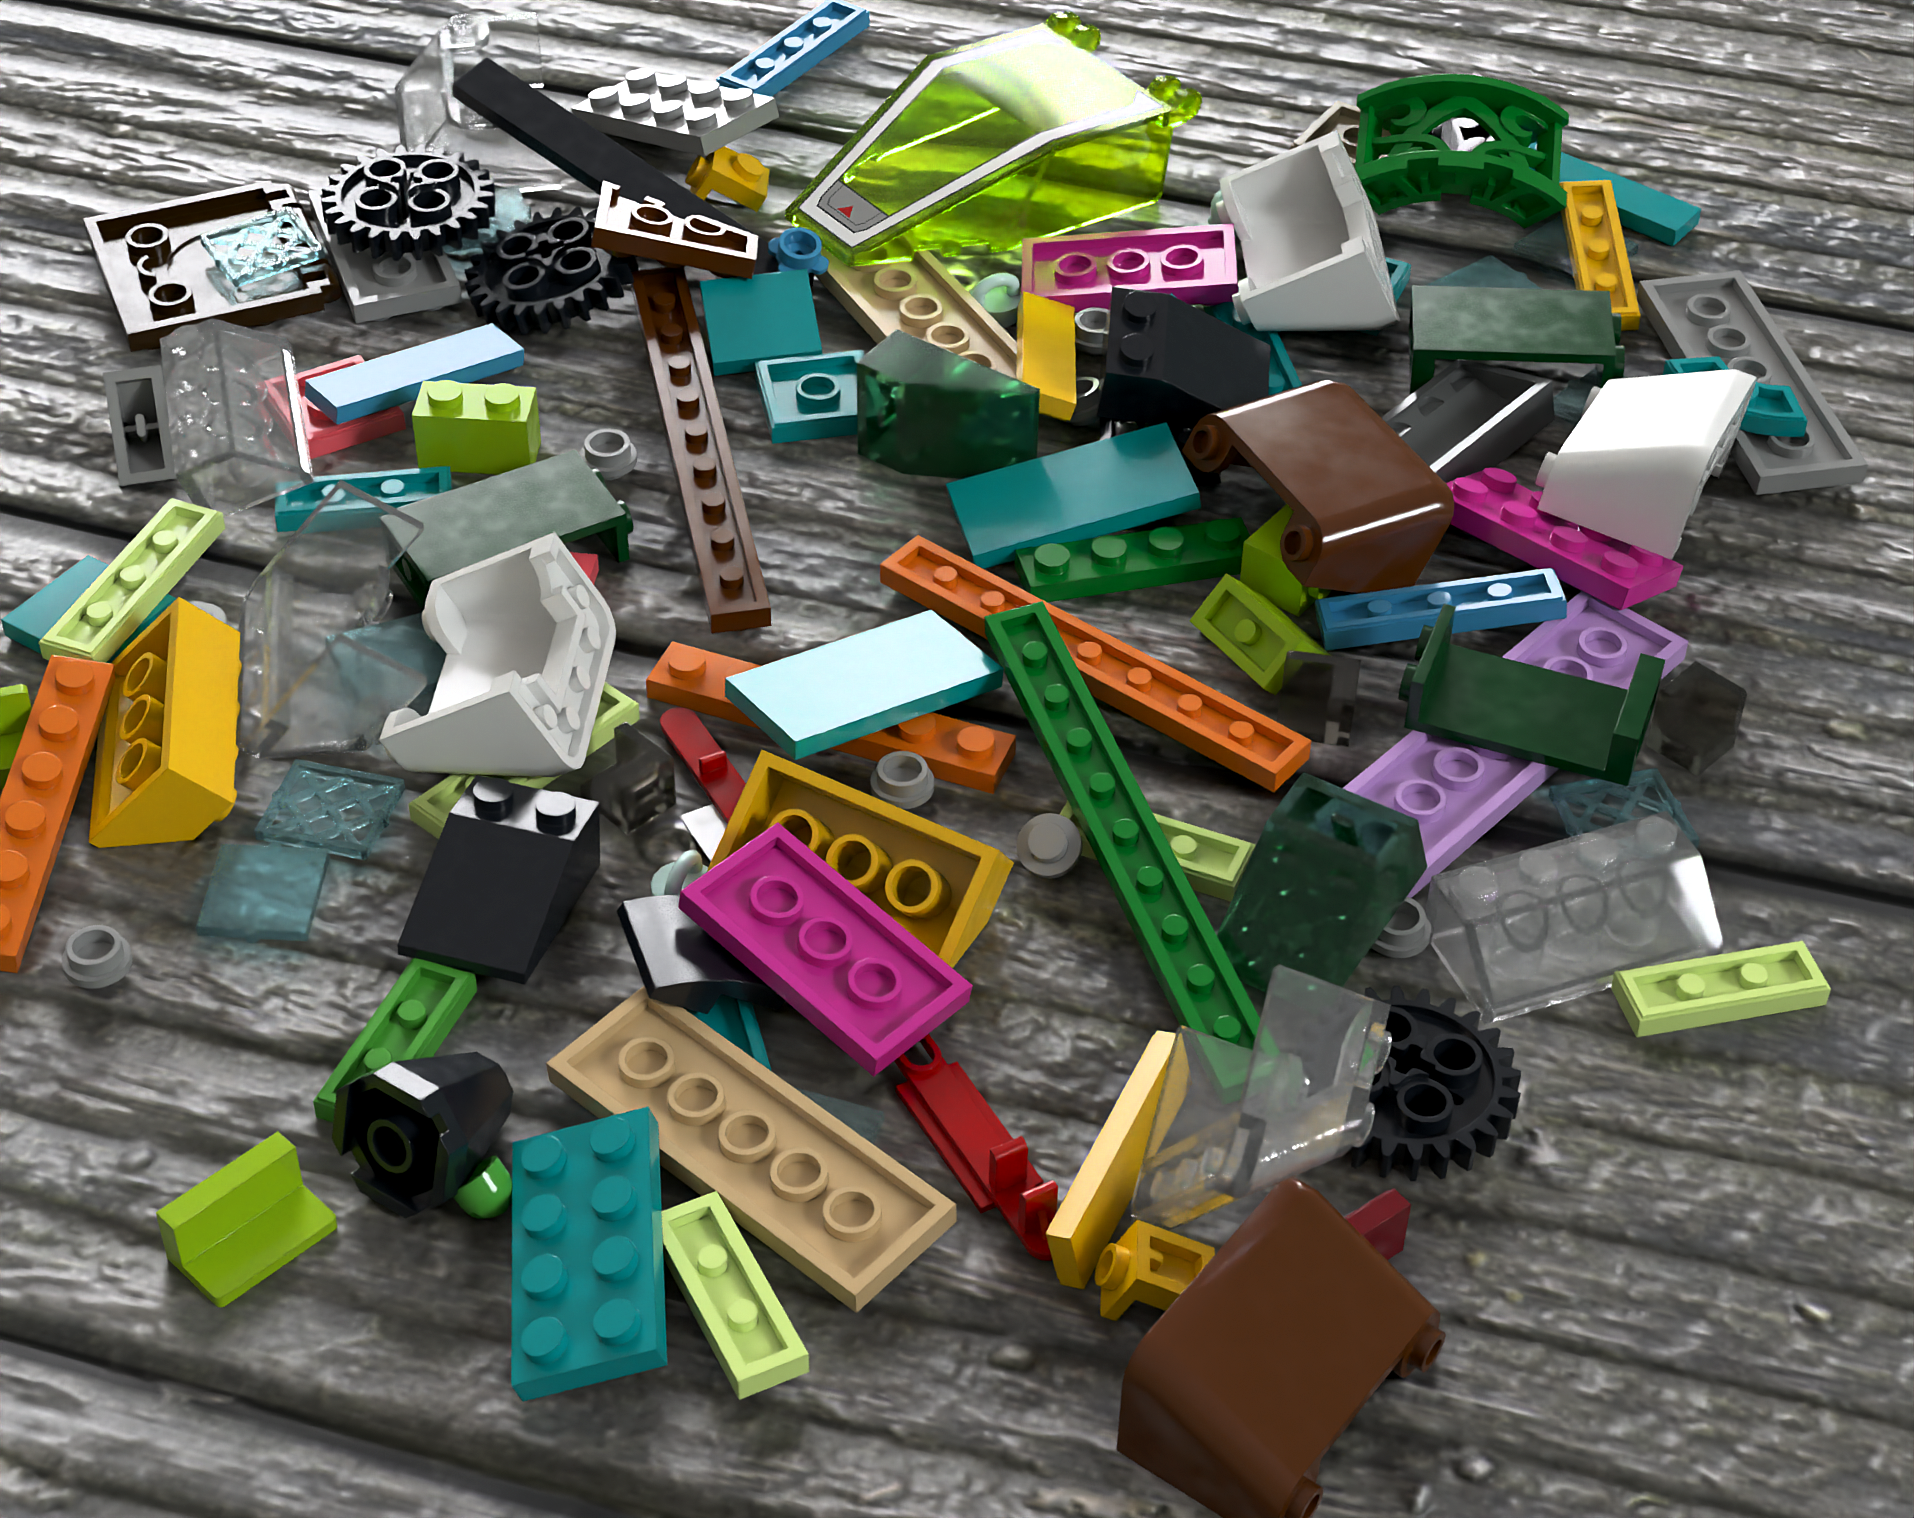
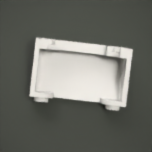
(1308, 243)
(1645, 454)
(519, 671)

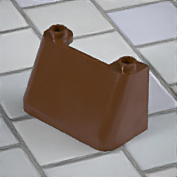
(1357, 490)
(1271, 1359)

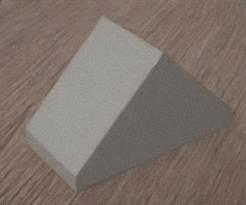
(140, 425)

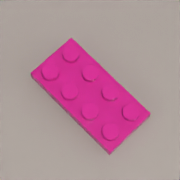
(1081, 269)
(1507, 517)
(825, 948)

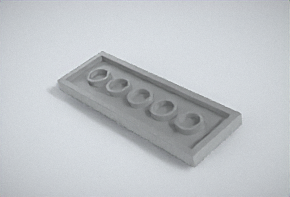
(1726, 319)

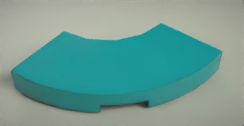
(1771, 408)

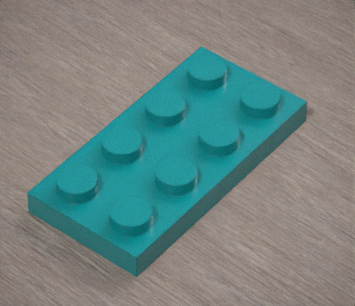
(587, 1255)

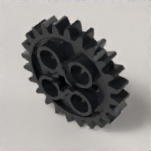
(375, 197)
(545, 273)
(1439, 1090)

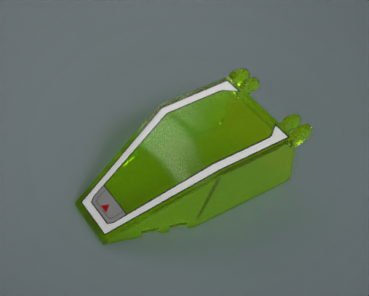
(996, 149)

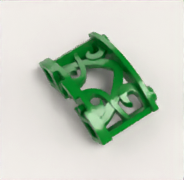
(1491, 174)

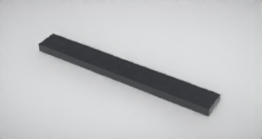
(580, 147)

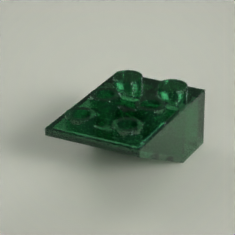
(941, 412)
(1320, 884)

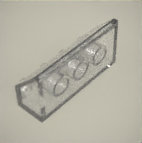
(234, 415)
(1571, 915)

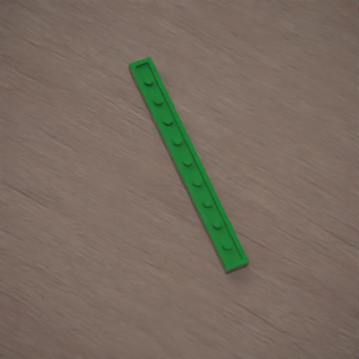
(1121, 828)

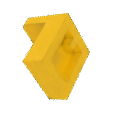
(1147, 1267)

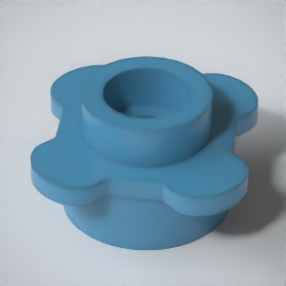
(798, 250)

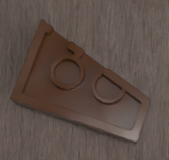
(654, 233)

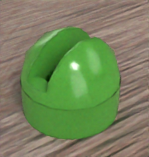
(487, 1190)

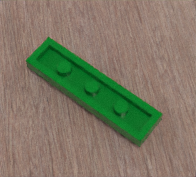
(1132, 560)

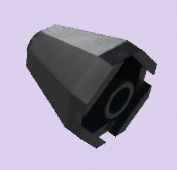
(421, 1127)

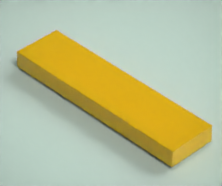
(1598, 246)
(1047, 353)
(1109, 1171)

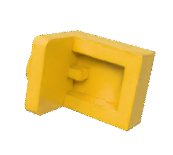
(732, 175)

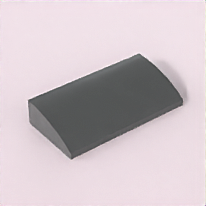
(1472, 417)

